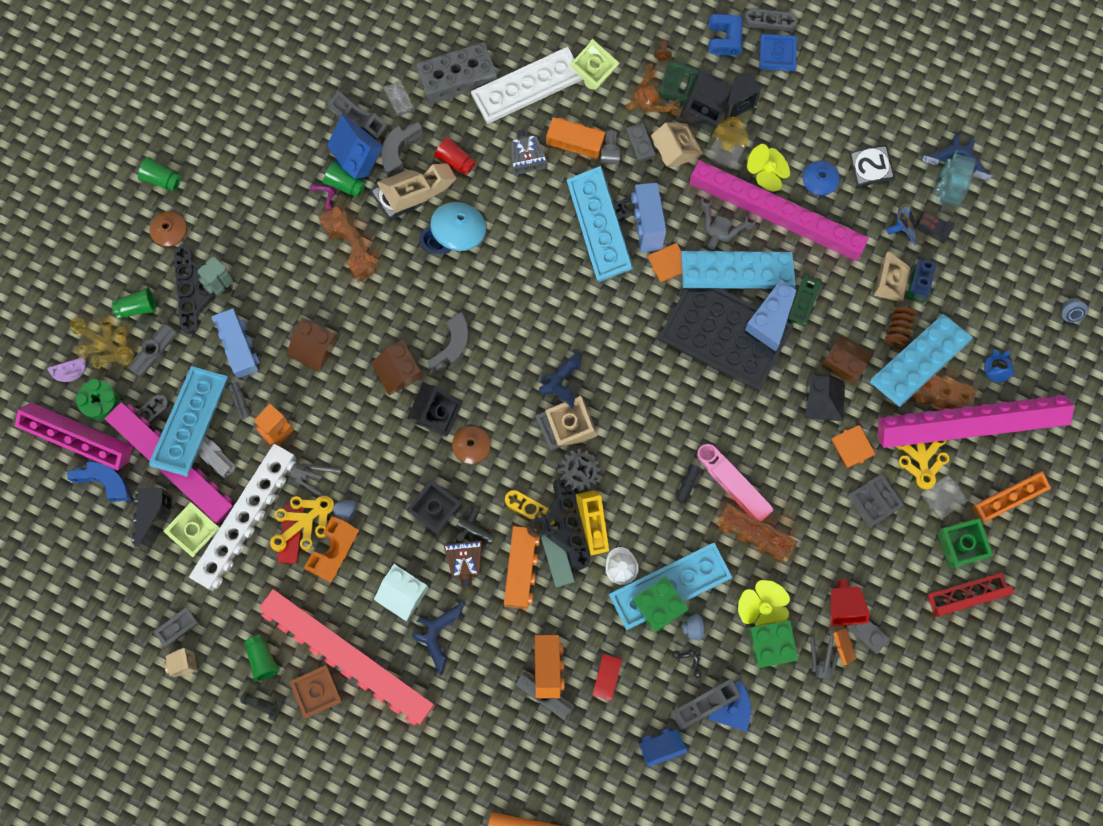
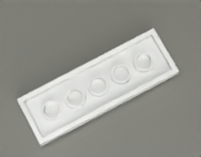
(526, 85)

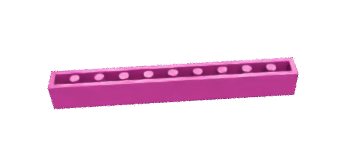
(778, 210)
(975, 421)

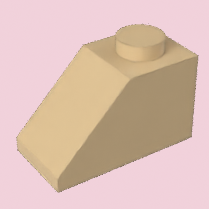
(439, 178)
(180, 663)

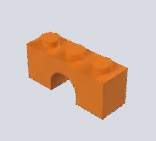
(272, 426)
(341, 538)

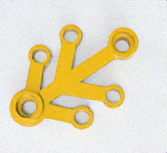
(922, 457)
(304, 520)

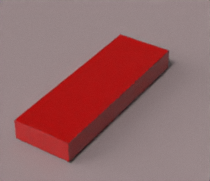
(291, 552)

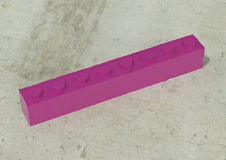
(194, 486)

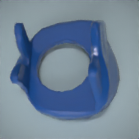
(996, 374)

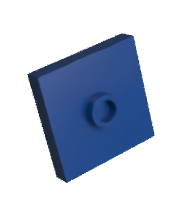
(777, 52)

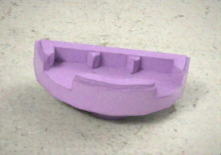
(69, 370)

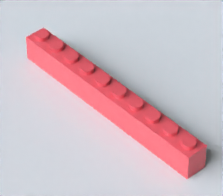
(347, 657)

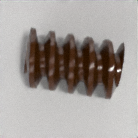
(900, 327)

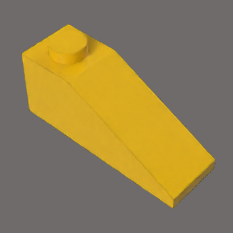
(593, 521)

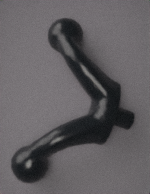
(697, 673)

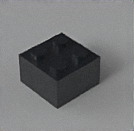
(434, 508)

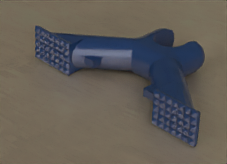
(955, 147)
(553, 382)
(431, 637)

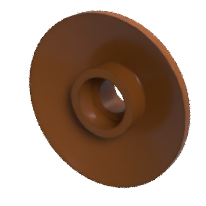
(173, 234)
(471, 454)

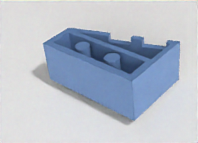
(649, 217)

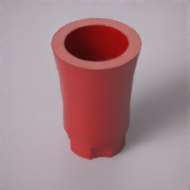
(454, 156)

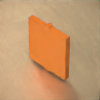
(666, 262)
(853, 446)
(844, 646)

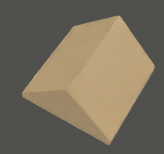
(892, 278)

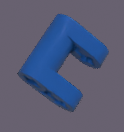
(734, 28)

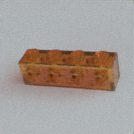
(945, 393)
(757, 533)

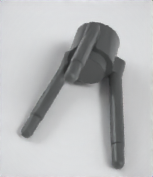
(302, 472)
(824, 669)

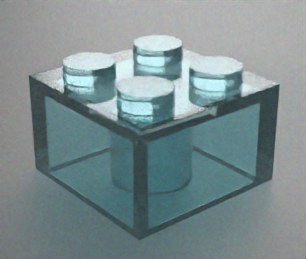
(955, 180)

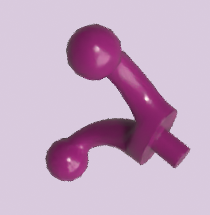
(331, 193)

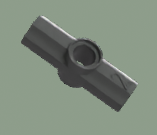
(144, 360)
(558, 706)

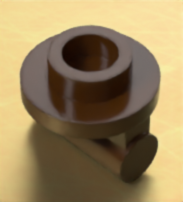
(662, 54)

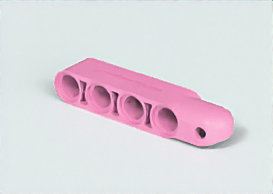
(733, 482)

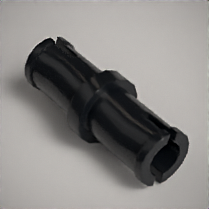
(688, 484)

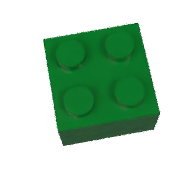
(965, 544)
(659, 605)
(772, 643)

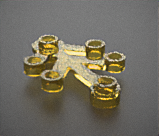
(103, 344)

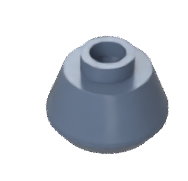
(1074, 310)
(345, 510)
(693, 627)

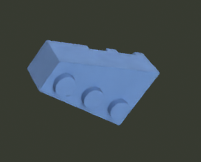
(772, 315)
(236, 343)

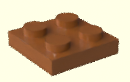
(315, 692)

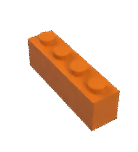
(520, 569)

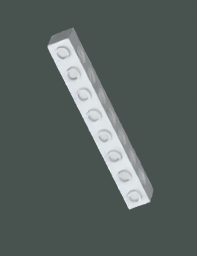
(233, 522)

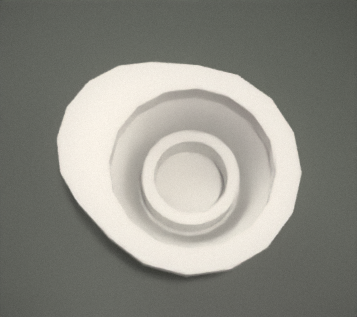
(621, 566)

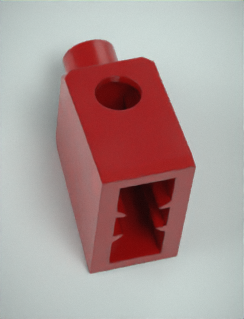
(847, 605)

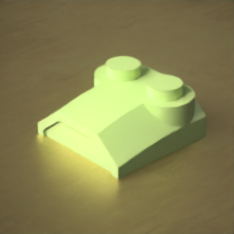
(594, 65)
(191, 529)

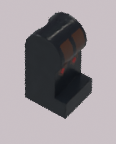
(934, 226)

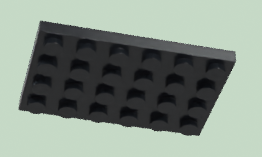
(712, 330)

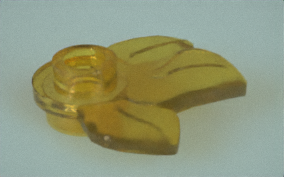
(730, 136)

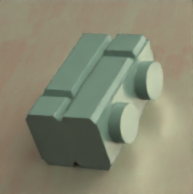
(214, 276)

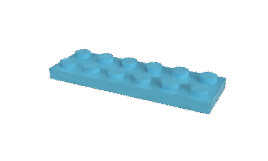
(599, 224)
(736, 269)
(921, 360)
(188, 421)
(687, 575)

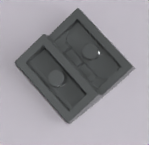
(875, 500)

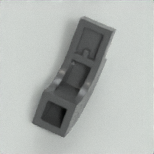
(367, 121)
(395, 143)
(457, 347)
(706, 704)

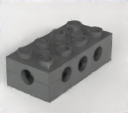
(456, 73)

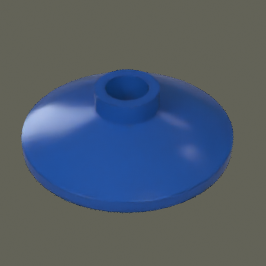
(817, 184)

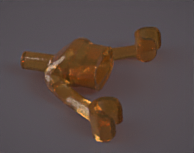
(647, 96)

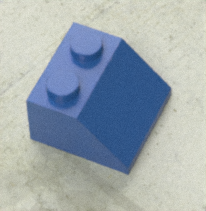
(661, 747)

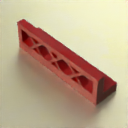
(970, 602)

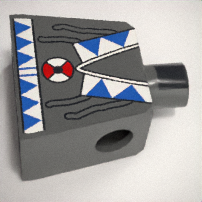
(527, 154)

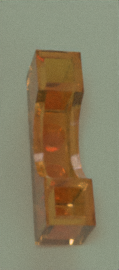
(336, 226)

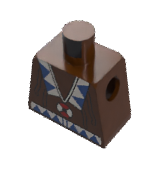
(464, 561)

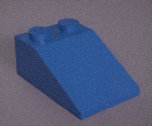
(354, 148)

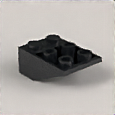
(706, 102)
(151, 516)

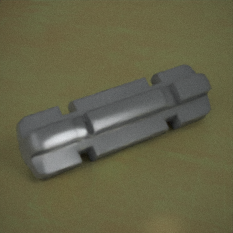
(239, 400)

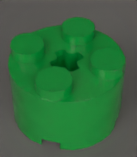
(91, 393)

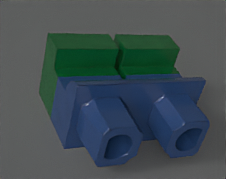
(921, 280)

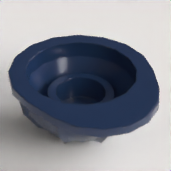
(430, 244)

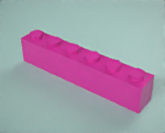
(73, 436)

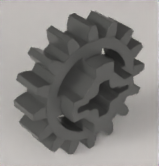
(579, 462)

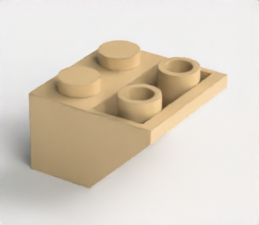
(405, 190)

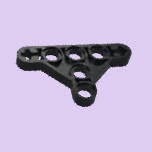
(196, 297)
(565, 533)

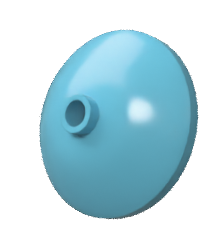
(457, 233)

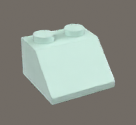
(400, 592)

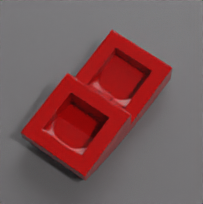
(607, 677)

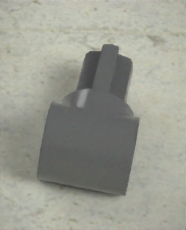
(610, 151)

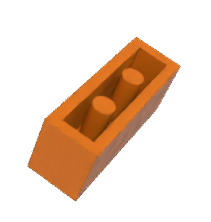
(575, 137)
(548, 666)

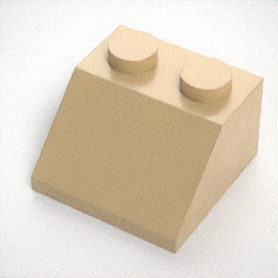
(676, 144)
(571, 425)

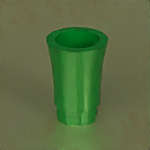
(159, 175)
(342, 180)
(135, 304)
(260, 658)

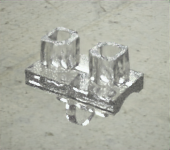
(399, 98)

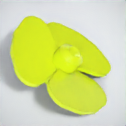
(768, 164)
(770, 606)

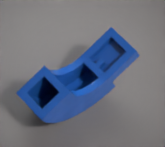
(115, 485)

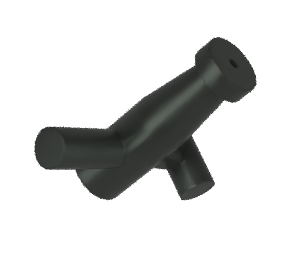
(474, 530)
(262, 705)

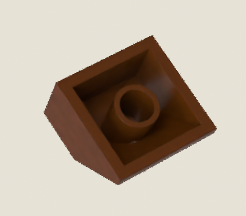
(311, 344)
(847, 360)
(396, 368)

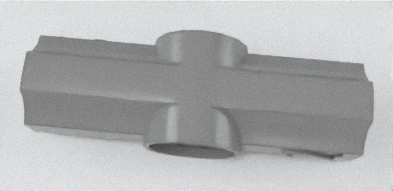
(213, 456)

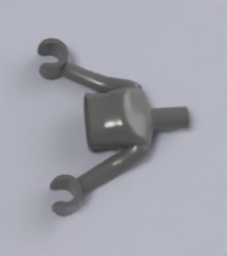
(721, 226)

